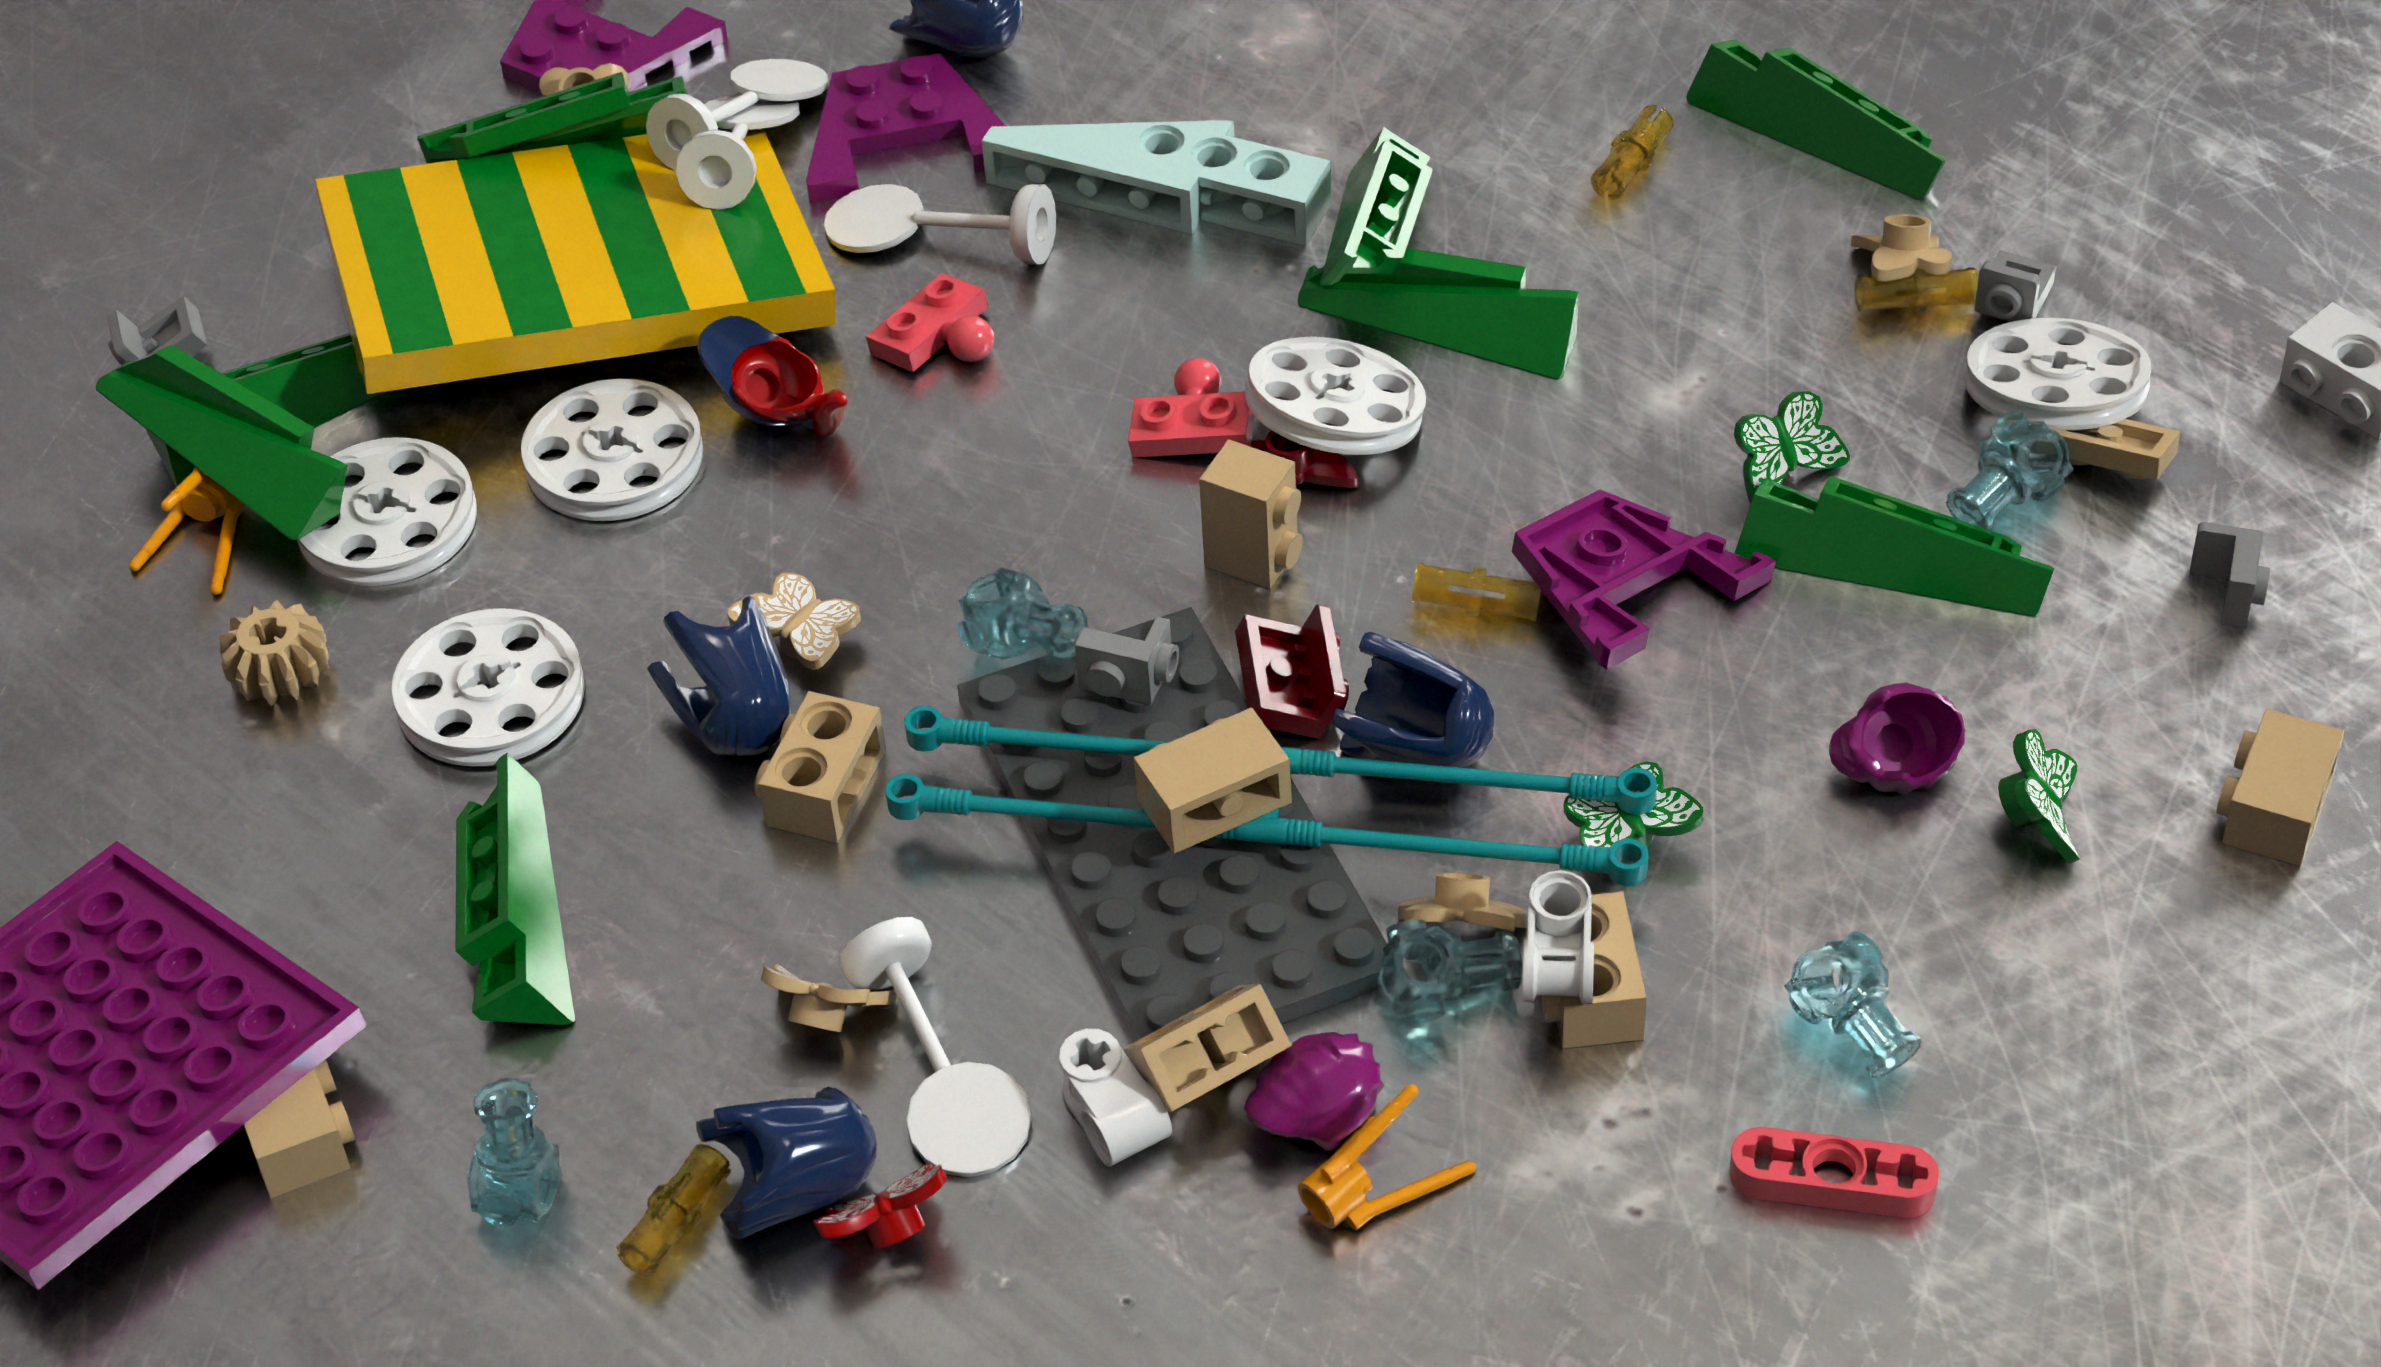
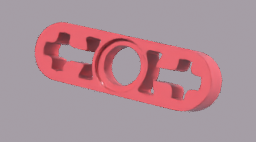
(1857, 1154)

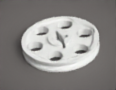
(2058, 372)
(1335, 395)
(612, 449)
(391, 510)
(467, 698)

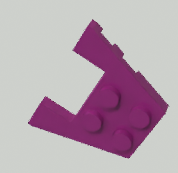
(570, 38)
(892, 109)
(1613, 549)

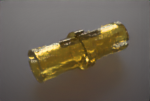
(1632, 152)
(1952, 289)
(1433, 583)
(674, 1210)

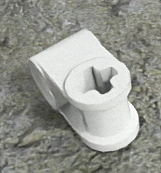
(1559, 948)
(1110, 1097)

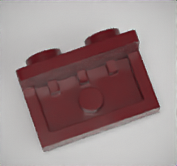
(1292, 672)

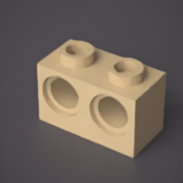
(821, 766)
(1618, 985)
(1209, 1045)

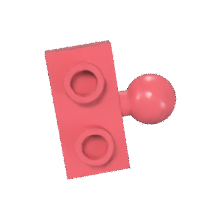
(933, 317)
(1194, 420)

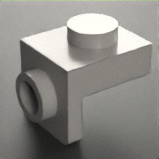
(2013, 287)
(174, 325)
(2233, 556)
(1126, 665)

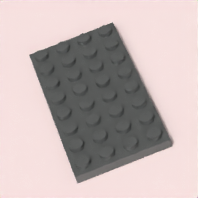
(1157, 921)

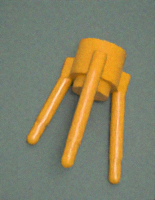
(202, 501)
(1340, 1184)

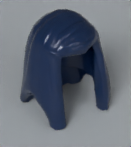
(963, 26)
(744, 680)
(1415, 709)
(792, 1156)

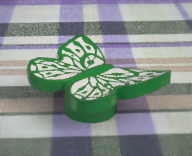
(1787, 441)
(2038, 789)
(1606, 823)

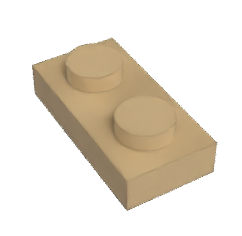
(2126, 446)

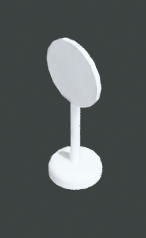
(681, 116)
(718, 165)
(891, 213)
(965, 1112)

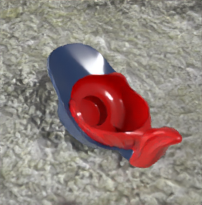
(768, 377)

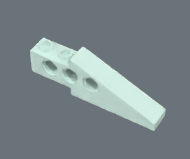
(1166, 174)

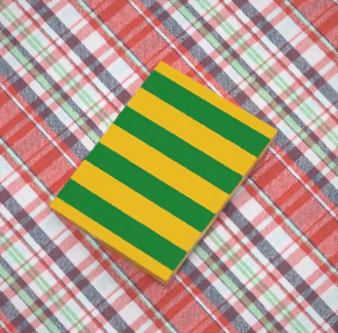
(558, 260)

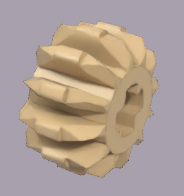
(274, 652)

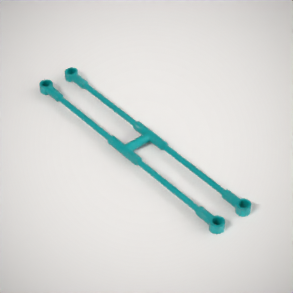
(1278, 830)

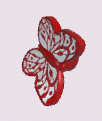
(886, 1215)

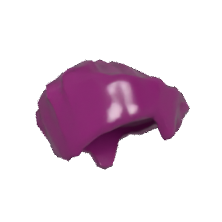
(1899, 739)
(1317, 1089)

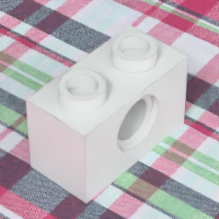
(2338, 366)

